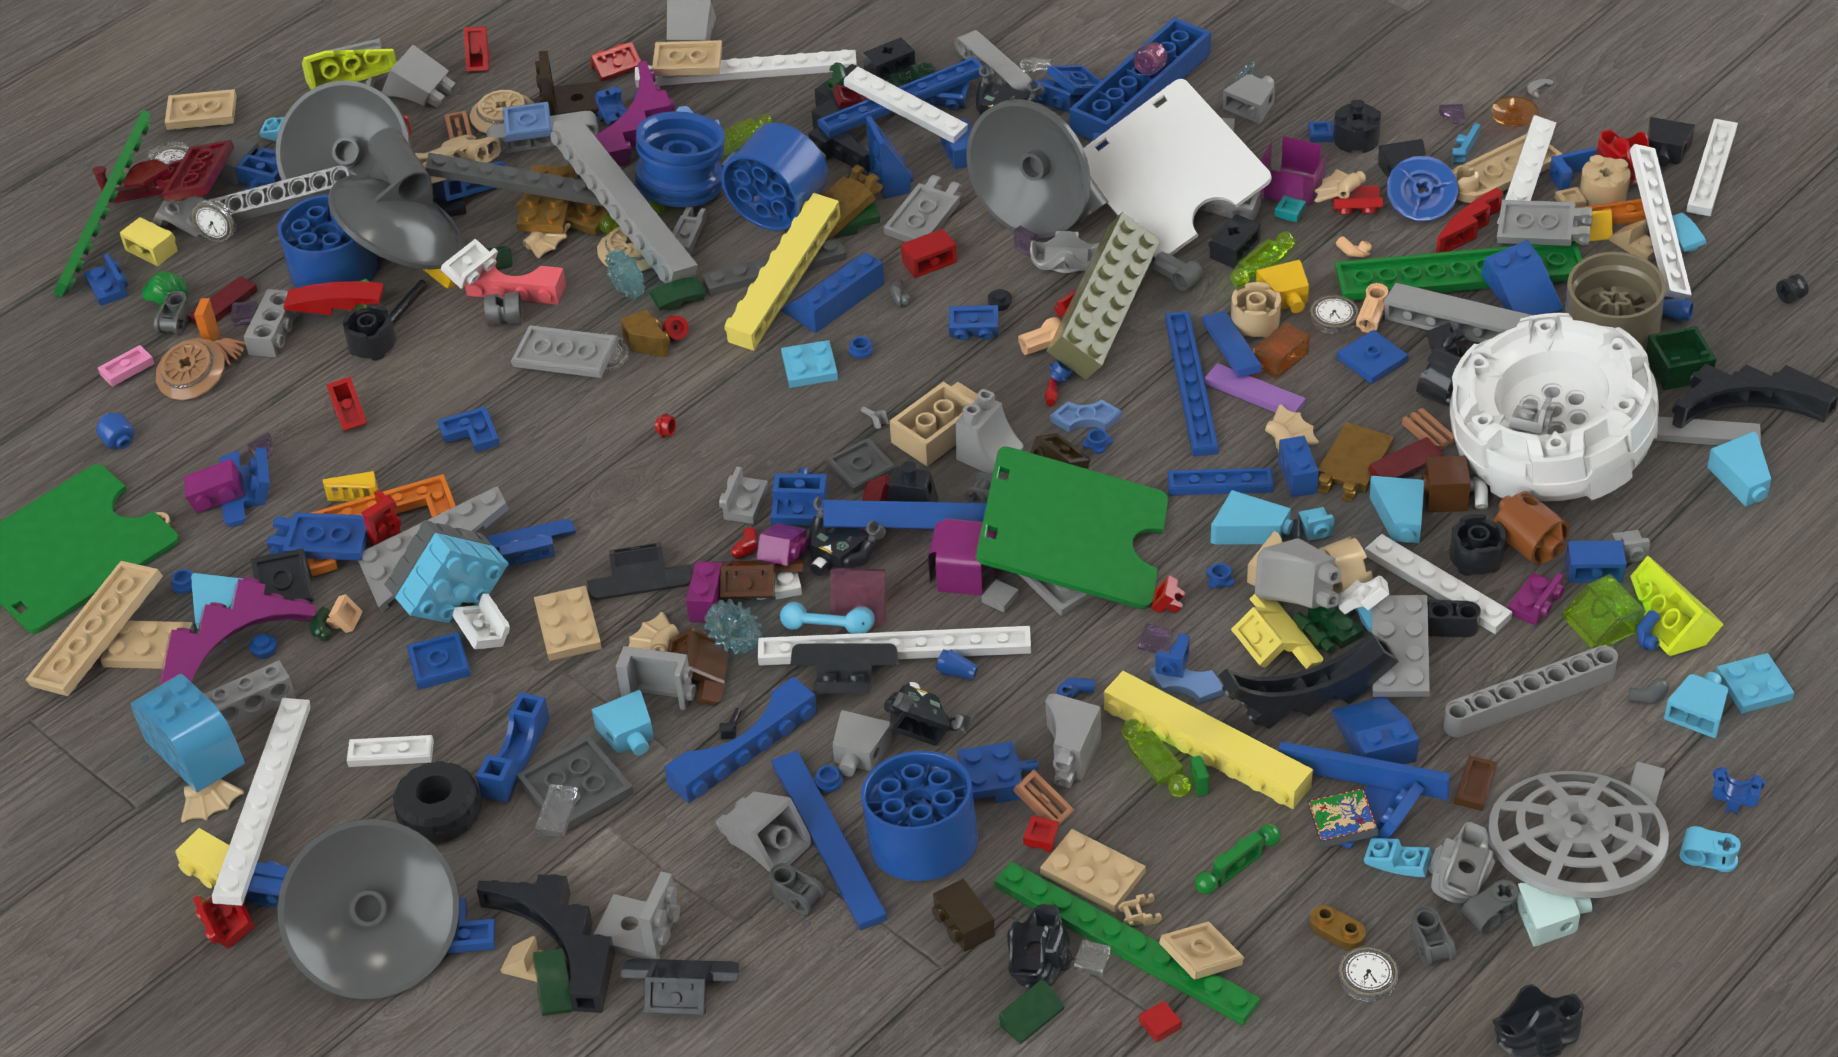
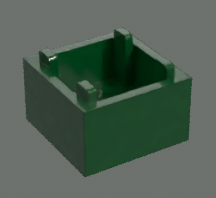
(1677, 355)

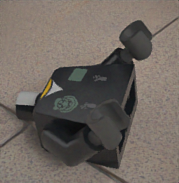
(990, 94)
(840, 546)
(922, 715)

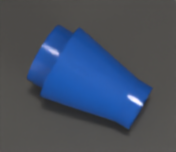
(1678, 309)
(955, 665)

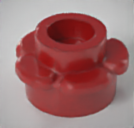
(665, 425)

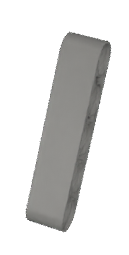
(1005, 71)
(498, 131)

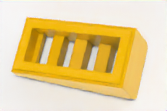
(358, 486)

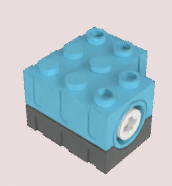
(444, 570)

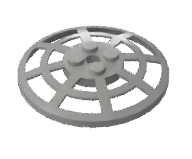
(1562, 829)

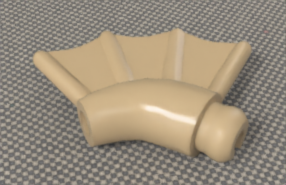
(1339, 185)
(544, 241)
(1288, 425)
(654, 634)
(209, 800)

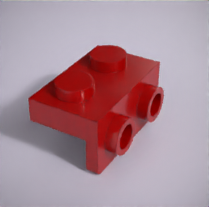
(1362, 198)
(223, 922)

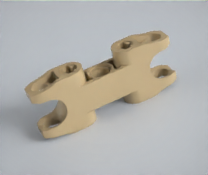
(464, 147)

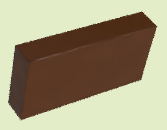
(1475, 783)

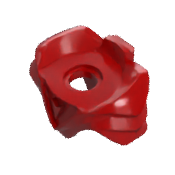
(1617, 147)

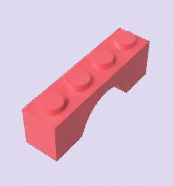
(540, 286)

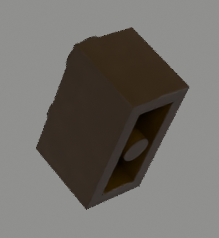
(963, 915)

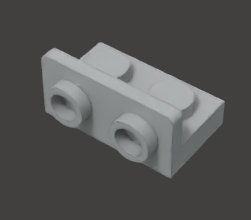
(1530, 418)
(742, 497)

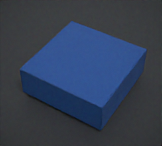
(1320, 131)

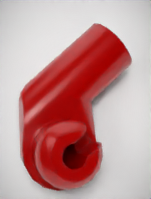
(745, 546)

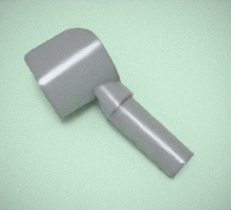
(878, 417)

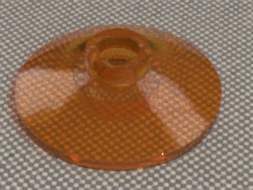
(1514, 111)

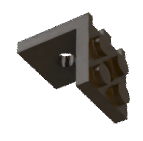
(562, 97)

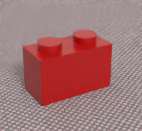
(928, 253)

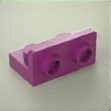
(1536, 598)

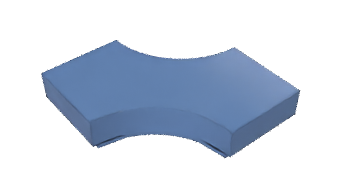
(1074, 416)
(1197, 685)

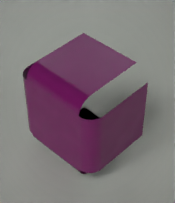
(1299, 171)
(955, 549)

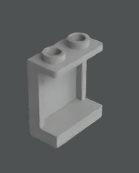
(655, 674)

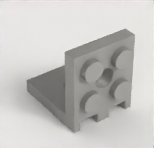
(652, 917)

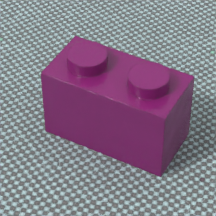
(213, 486)
(782, 544)
(703, 590)

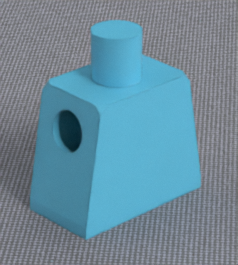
(1698, 704)
(625, 723)

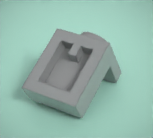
(1634, 545)

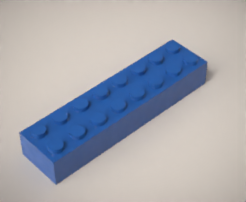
(1128, 88)

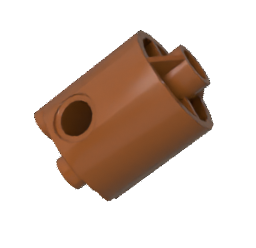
(1532, 527)

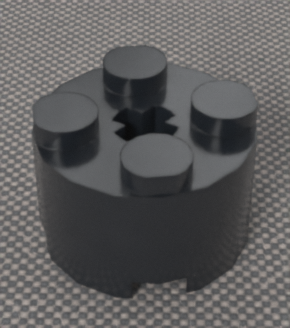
(1357, 127)
(369, 332)
(1437, 379)
(1477, 545)

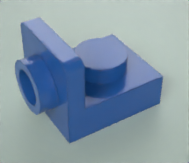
(1176, 660)

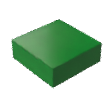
(1199, 776)

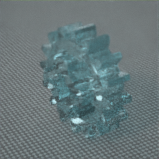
(625, 273)
(732, 626)

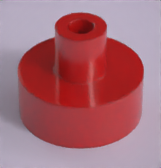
(676, 327)

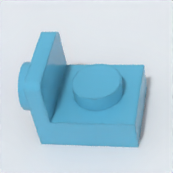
(1316, 523)

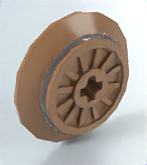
(190, 369)

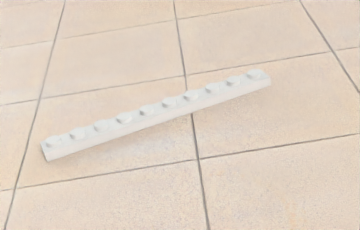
(765, 67)
(911, 643)
(261, 803)

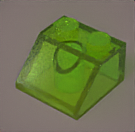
(1603, 612)

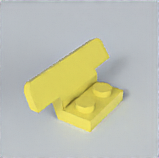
(1270, 630)

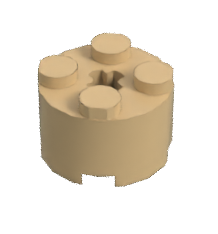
(1605, 180)
(1256, 310)
(1349, 559)

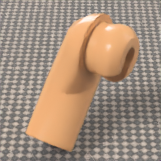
(1351, 250)

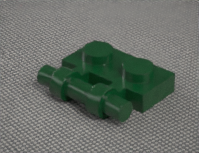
(1335, 625)

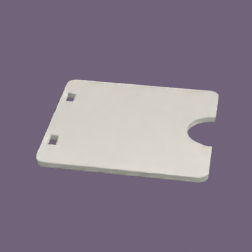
(1171, 163)

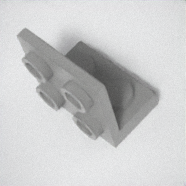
(178, 214)

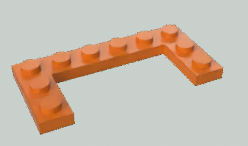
(430, 492)

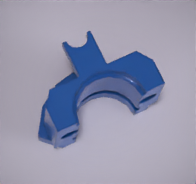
(610, 105)
(1736, 792)

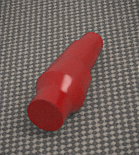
(1051, 393)

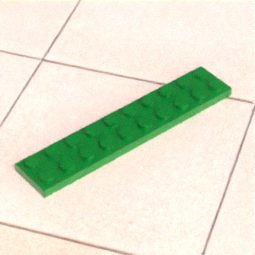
(1442, 270)

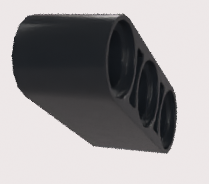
(1453, 618)

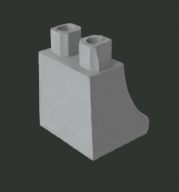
(689, 20)
(418, 79)
(983, 432)
(1297, 575)
(1075, 735)
(766, 829)

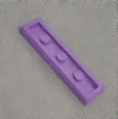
(1253, 390)

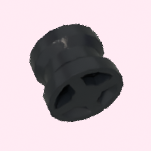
(1792, 288)

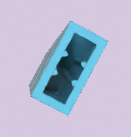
(1742, 468)
(1399, 506)
(1249, 520)
(211, 589)

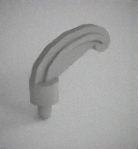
(1535, 85)

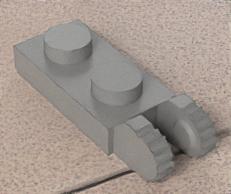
(689, 228)

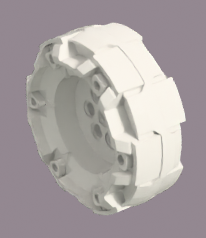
(1600, 416)

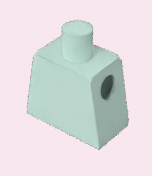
(1548, 914)

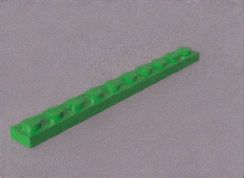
(101, 210)
(1127, 943)

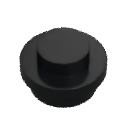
(1001, 298)

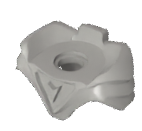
(1063, 253)
(1468, 846)

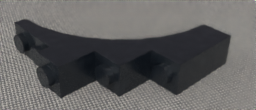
(843, 145)
(1750, 387)
(1306, 691)
(569, 925)

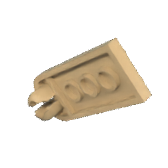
(1493, 170)

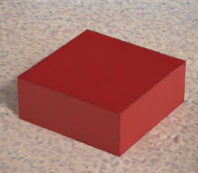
(1160, 1021)

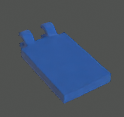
(320, 536)

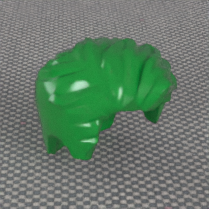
(161, 285)

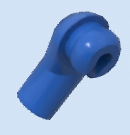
(1644, 631)
(1074, 686)

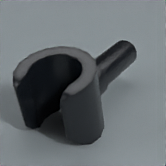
(728, 730)

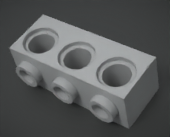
(1248, 209)
(269, 325)
(252, 694)

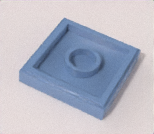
(527, 121)

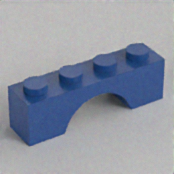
(525, 727)

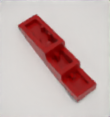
(1465, 224)
(333, 295)

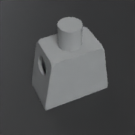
(1250, 97)
(860, 742)

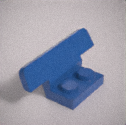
(254, 484)
(530, 542)
(1389, 807)

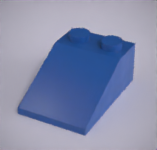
(887, 162)
(1521, 280)
(1377, 731)

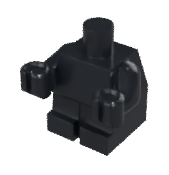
(1444, 339)

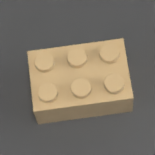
(929, 424)

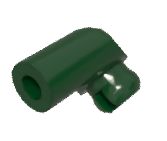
(839, 74)
(318, 623)

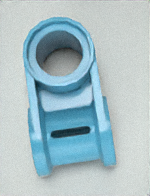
(1708, 848)

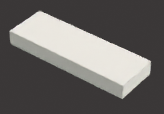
(390, 751)

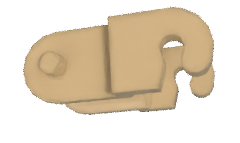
(1140, 918)

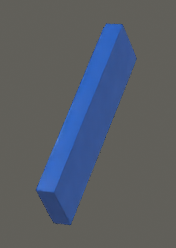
(1231, 344)
(1220, 481)

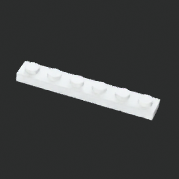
(905, 104)
(1530, 160)
(1712, 167)
(1435, 580)

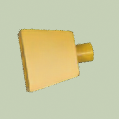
(1289, 281)

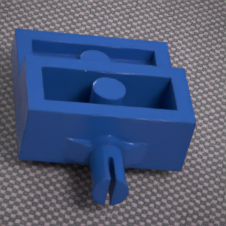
(258, 169)
(795, 497)
(995, 770)

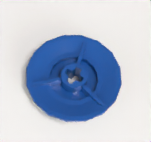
(1413, 175)

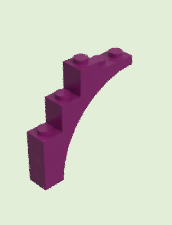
(648, 101)
(248, 608)

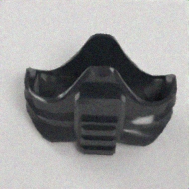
(1042, 928)
(1552, 1023)

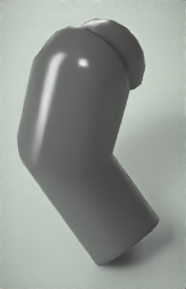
(896, 292)

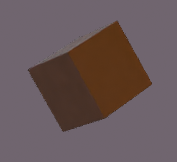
(1446, 483)

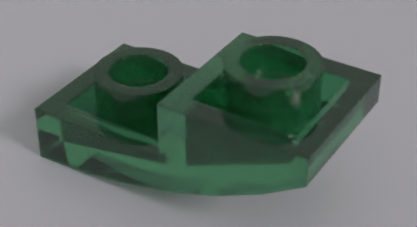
(916, 72)

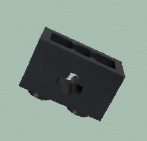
(889, 58)
(1234, 240)

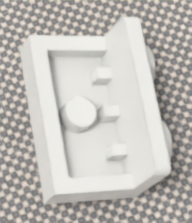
(469, 263)
(482, 623)

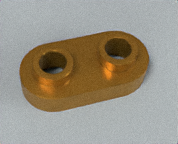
(1335, 927)

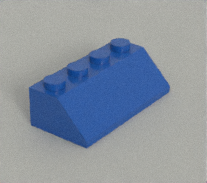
(837, 292)

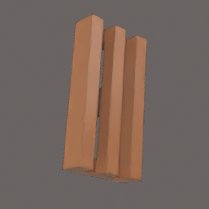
(456, 116)
(1431, 426)
(1039, 802)

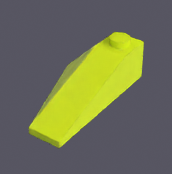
(346, 65)
(1683, 618)

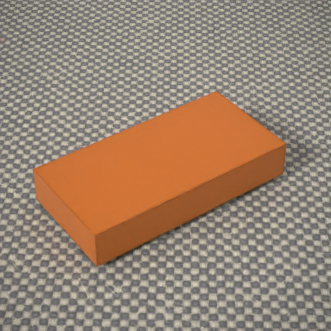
(206, 320)

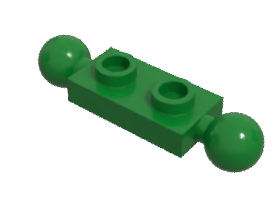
(1238, 858)

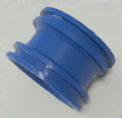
(679, 158)

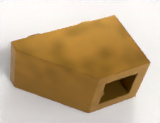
(644, 334)

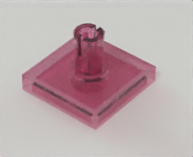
(858, 588)

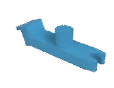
(1467, 142)

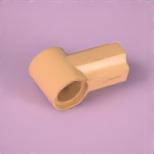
(1372, 308)
(1039, 338)

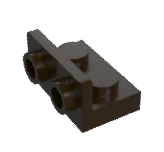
(1059, 449)

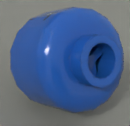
(115, 431)

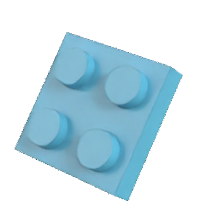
(809, 364)
(1755, 683)

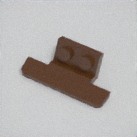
(752, 578)
(706, 660)

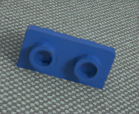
(1056, 95)
(107, 282)

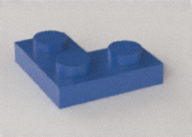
(470, 424)
(474, 934)

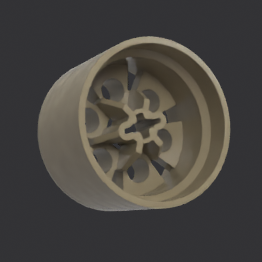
(1617, 292)

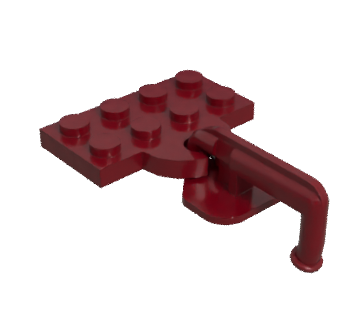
(175, 181)

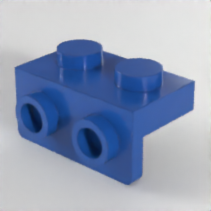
(952, 98)
(973, 321)

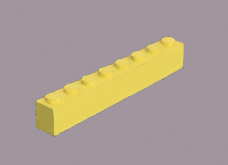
(782, 271)
(1207, 737)

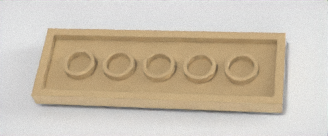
(94, 628)

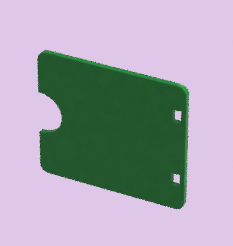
(1070, 527)
(69, 544)

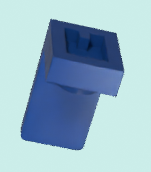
(1565, 165)

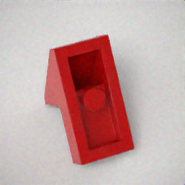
(476, 49)
(346, 404)

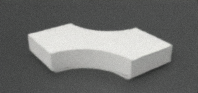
(1363, 594)

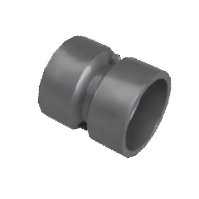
(503, 308)

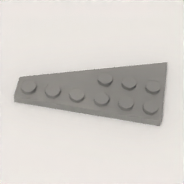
(382, 558)

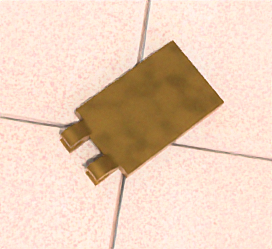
(853, 196)
(1350, 458)

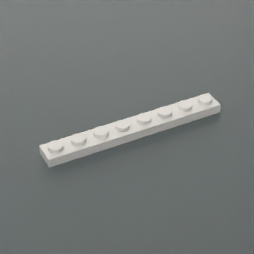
(1660, 221)

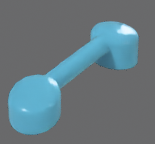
(795, 616)

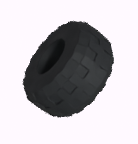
(436, 783)

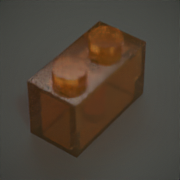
(1282, 350)

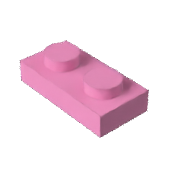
(126, 365)

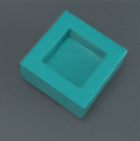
(1290, 208)

